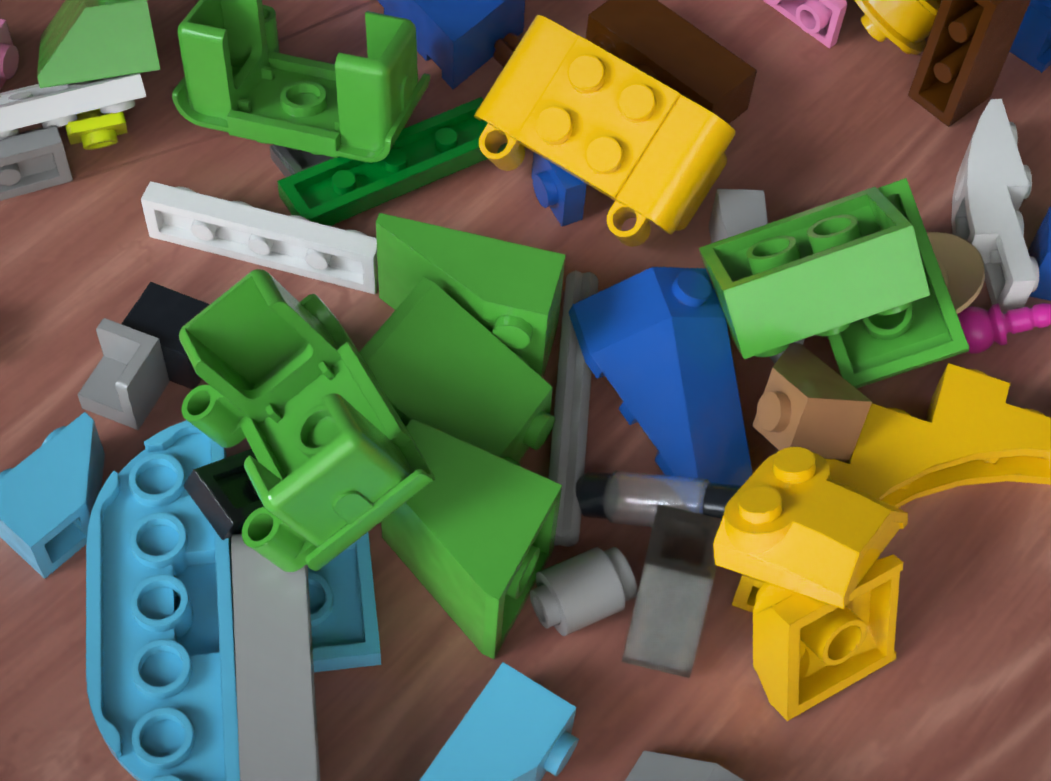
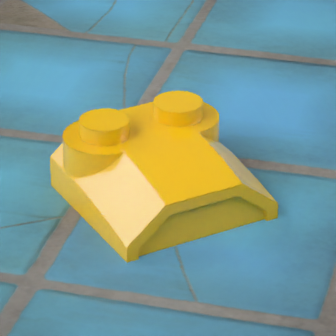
(804, 528)
(817, 649)

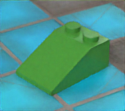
(498, 282)
(909, 339)

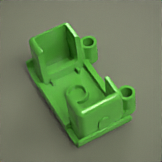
(253, 92)
(313, 415)

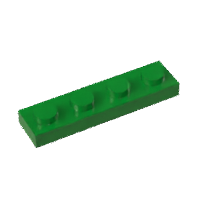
(418, 157)

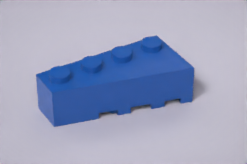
(459, 32)

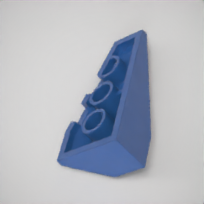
(672, 366)

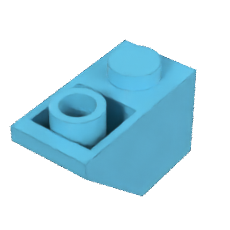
(52, 495)

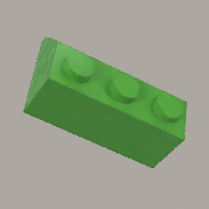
(96, 42)
(815, 272)

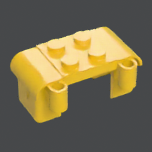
(606, 128)

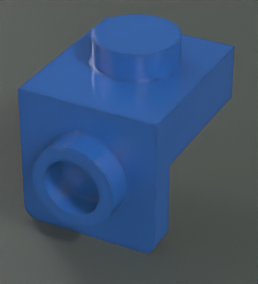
(558, 190)

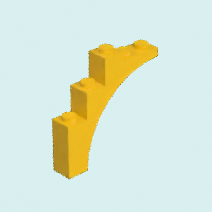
(964, 441)

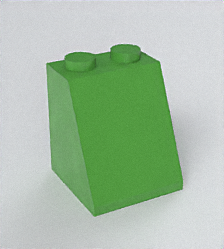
(458, 376)
(475, 534)

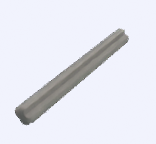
(571, 412)

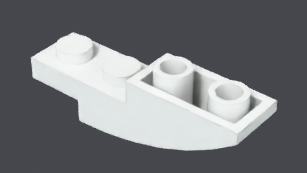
(987, 207)

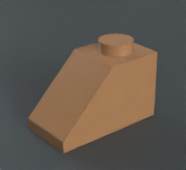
(810, 406)

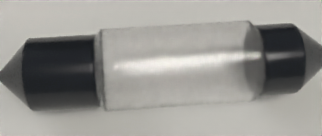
(634, 496)

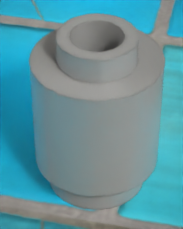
(583, 590)

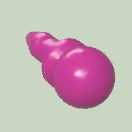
(991, 326)

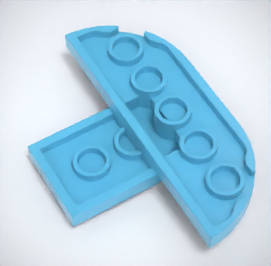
(166, 617)

